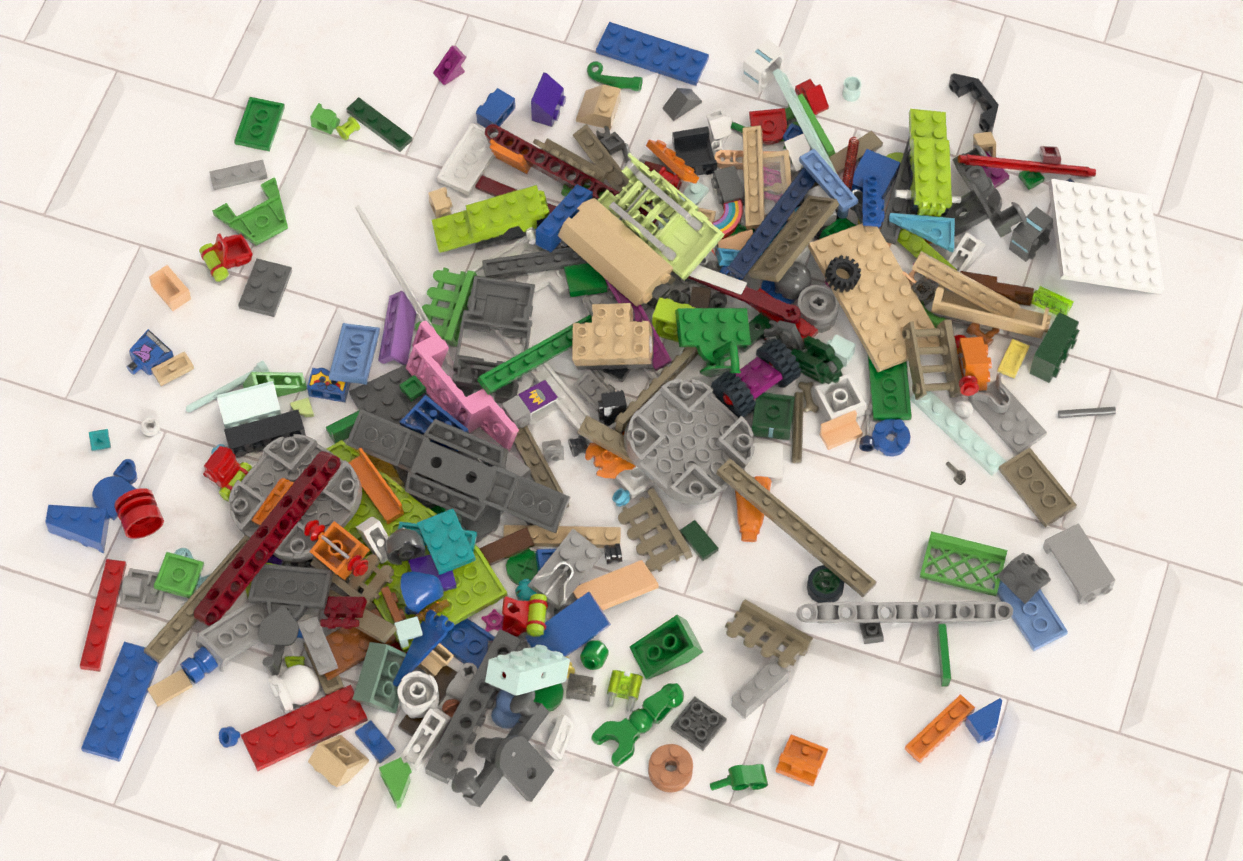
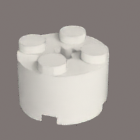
(418, 683)

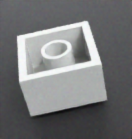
(839, 398)

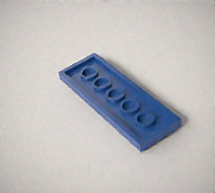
(652, 53)
(120, 703)

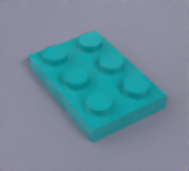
(446, 541)

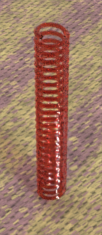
(849, 161)

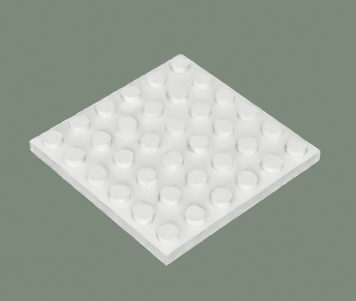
(1105, 236)

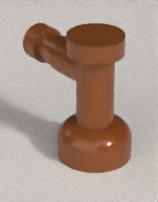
(974, 329)

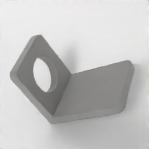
(553, 453)

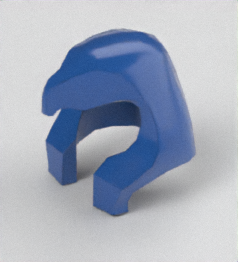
(420, 590)

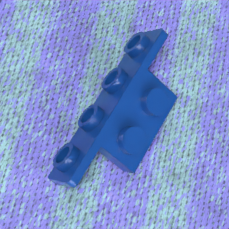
(872, 201)

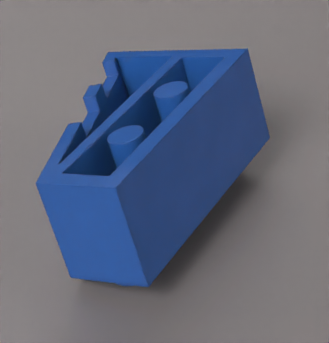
(424, 414)
(79, 524)

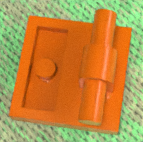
(801, 760)

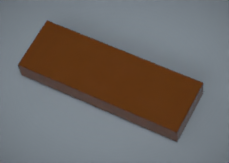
(507, 546)

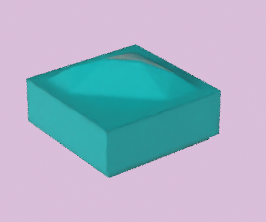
(99, 439)

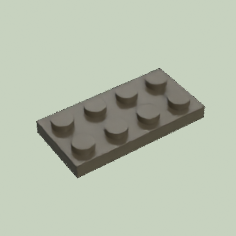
(1037, 487)

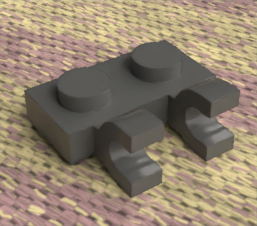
(786, 333)

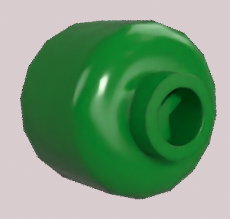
(594, 655)

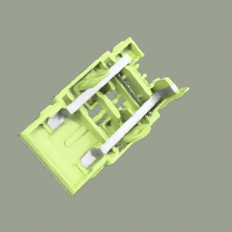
(683, 239)

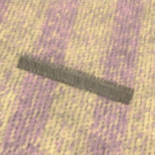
(798, 427)

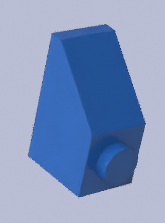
(984, 721)

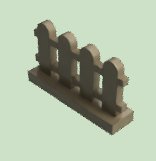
(572, 159)
(658, 540)
(353, 586)
(767, 624)

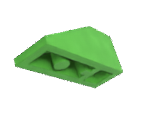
(284, 382)

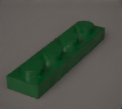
(379, 124)

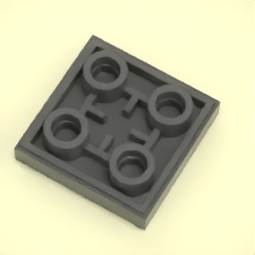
(698, 723)

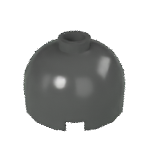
(794, 281)
(404, 545)

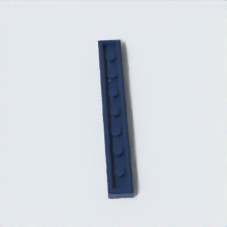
(772, 224)

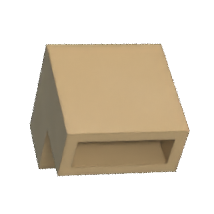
(436, 660)

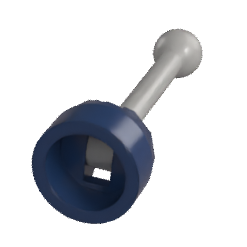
(867, 442)

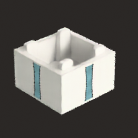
(760, 65)

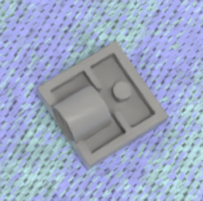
(140, 592)

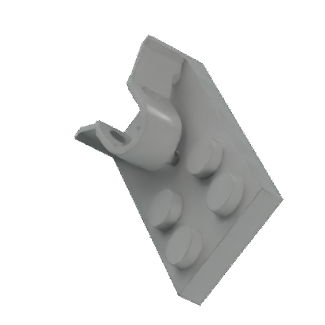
(1007, 416)
(565, 569)
(233, 633)

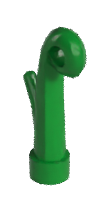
(633, 83)

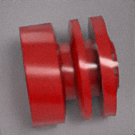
(139, 513)

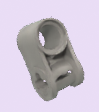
(460, 684)

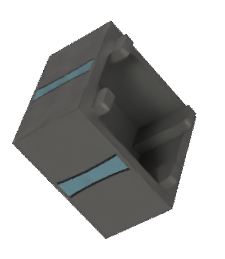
(1029, 239)

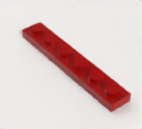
(103, 615)

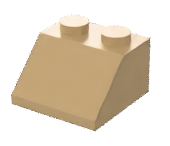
(599, 106)
(337, 760)

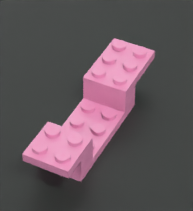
(471, 411)

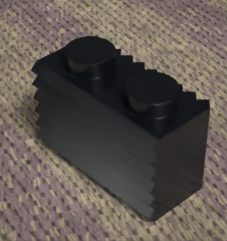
(611, 406)

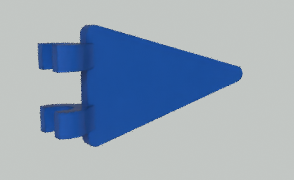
(424, 644)

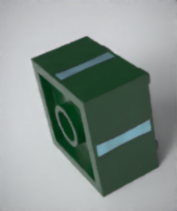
(773, 416)

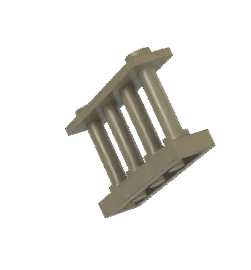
(948, 352)

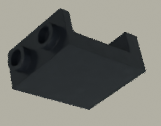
(695, 149)

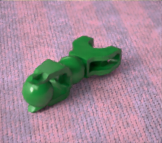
(640, 721)

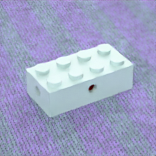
(527, 670)

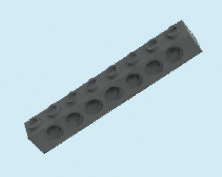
(445, 771)

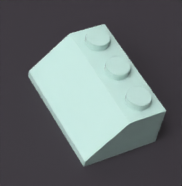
(248, 404)

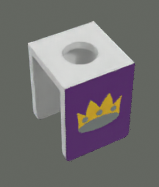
(539, 401)

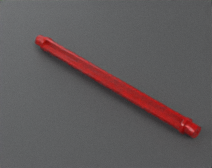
(1024, 165)

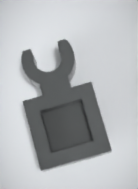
(610, 141)

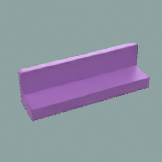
(397, 329)

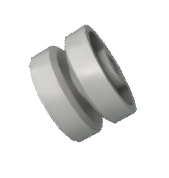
(818, 307)

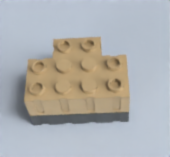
(613, 340)

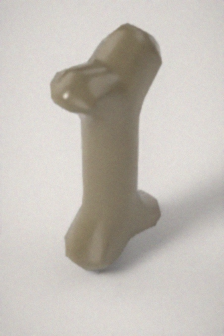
(810, 405)

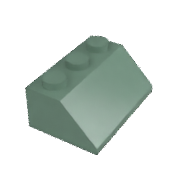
(377, 676)

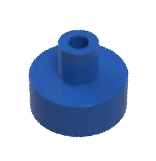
(228, 736)

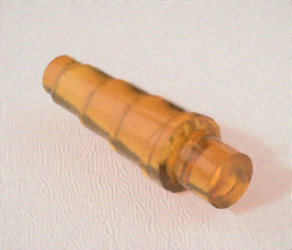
(437, 607)

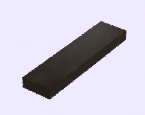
(443, 679)

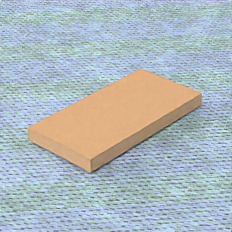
(619, 585)

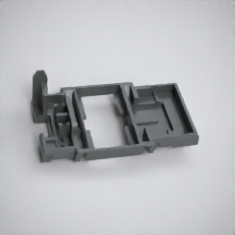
(499, 306)

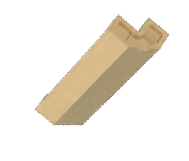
(615, 252)
(956, 306)

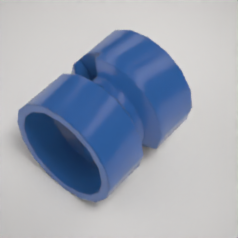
(200, 664)

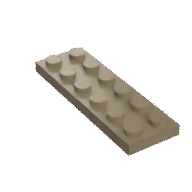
(793, 238)

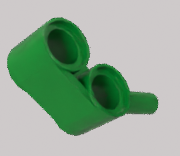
(742, 777)

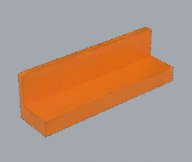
(377, 488)

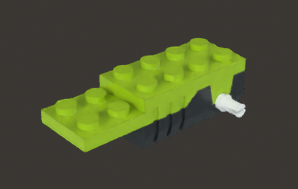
(928, 165)
(493, 220)

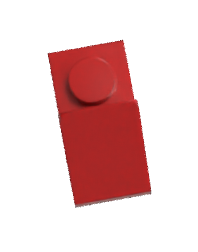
(814, 96)

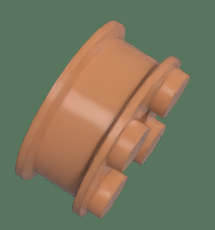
(670, 755)

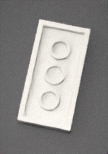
(467, 161)

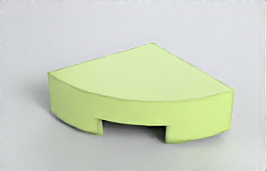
(304, 407)

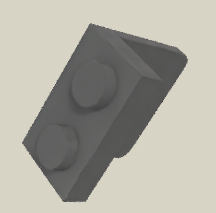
(1024, 577)

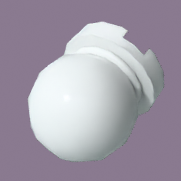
(296, 686)

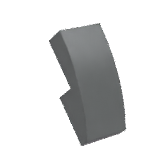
(871, 633)

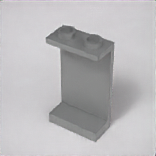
(1080, 563)

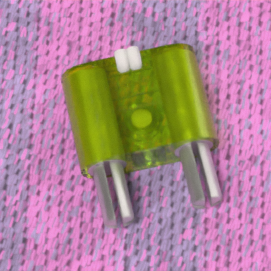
(625, 686)

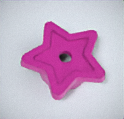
(494, 615)

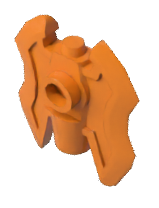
(607, 461)

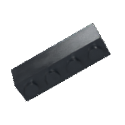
(258, 434)

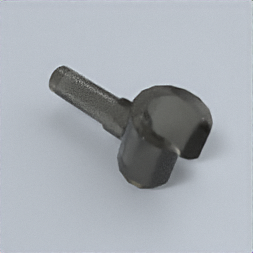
(960, 475)

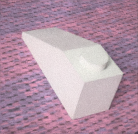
(966, 252)
(425, 738)

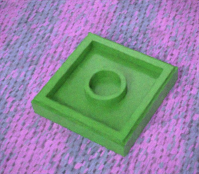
(178, 575)

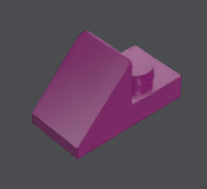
(450, 65)

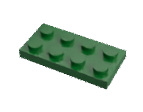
(890, 392)

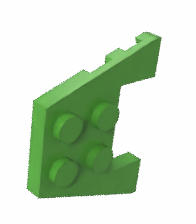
(260, 221)

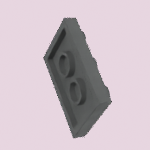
(265, 287)

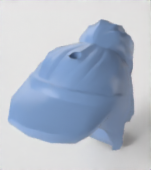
(502, 714)

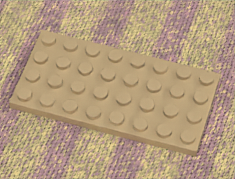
(882, 297)

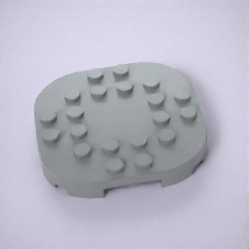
(685, 439)
(287, 460)

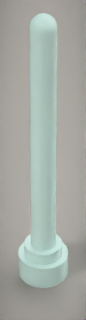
(260, 367)

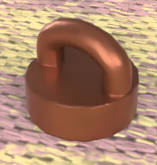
(450, 706)

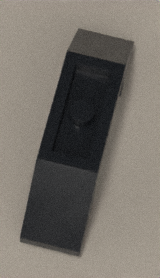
(964, 84)

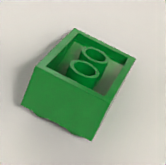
(666, 647)

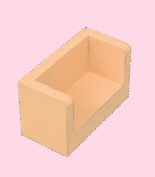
(169, 288)

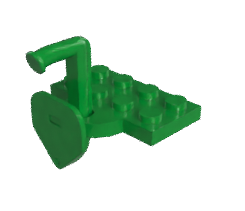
(715, 334)

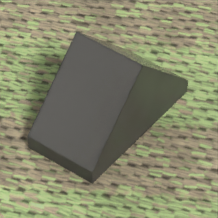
(681, 102)

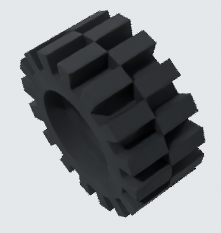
(838, 282)

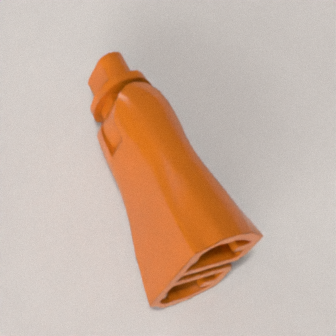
(748, 516)

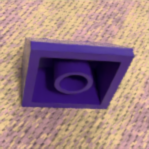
(547, 101)

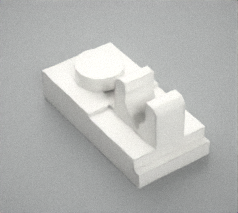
(559, 736)

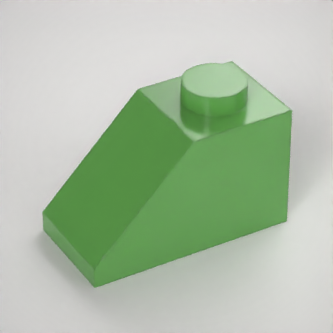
(396, 779)

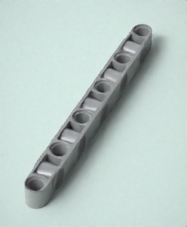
(905, 612)

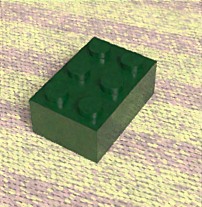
(1055, 348)

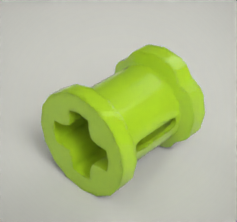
(348, 128)

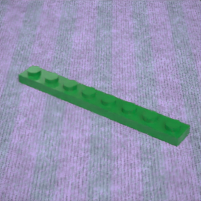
(529, 359)

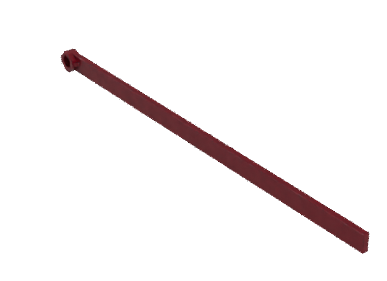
(748, 295)

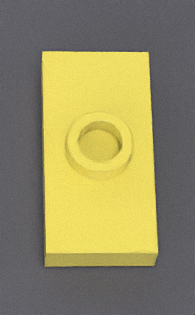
(1013, 358)

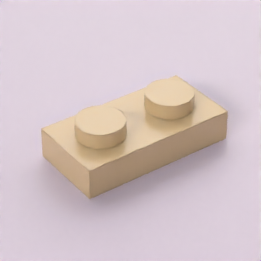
(172, 368)

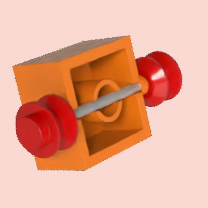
(973, 364)
(337, 549)

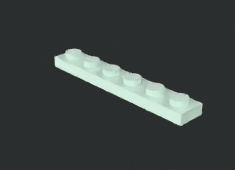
(959, 432)

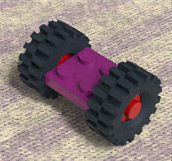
(770, 367)

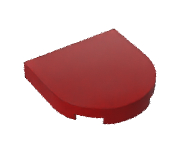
(772, 123)

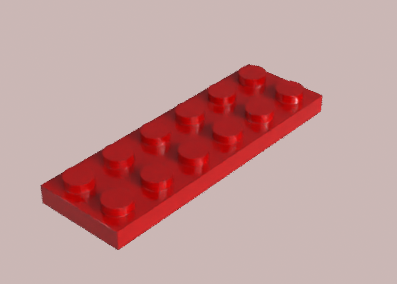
(303, 728)

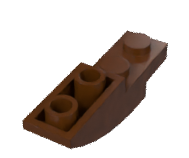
(1015, 293)

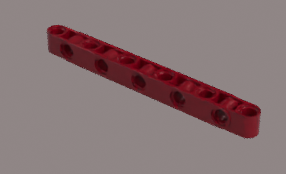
(267, 538)

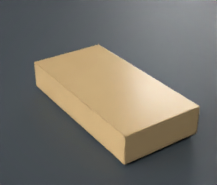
(169, 687)

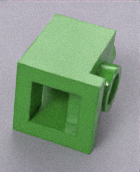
(324, 119)

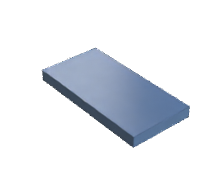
(354, 353)
(1035, 618)

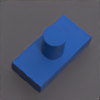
(375, 741)

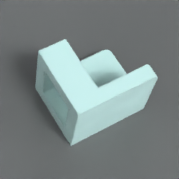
(407, 630)

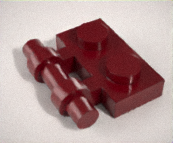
(343, 607)

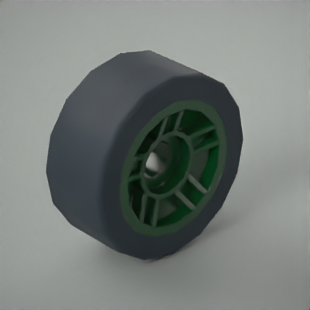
(820, 593)

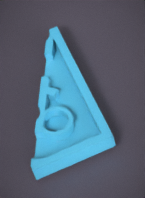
(934, 229)

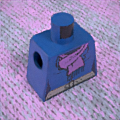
(148, 353)

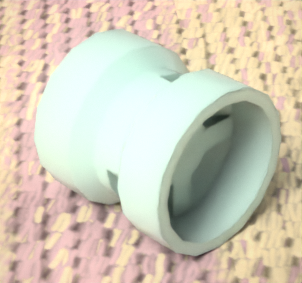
(851, 89)

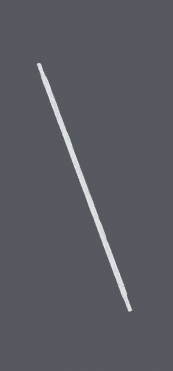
(397, 274)

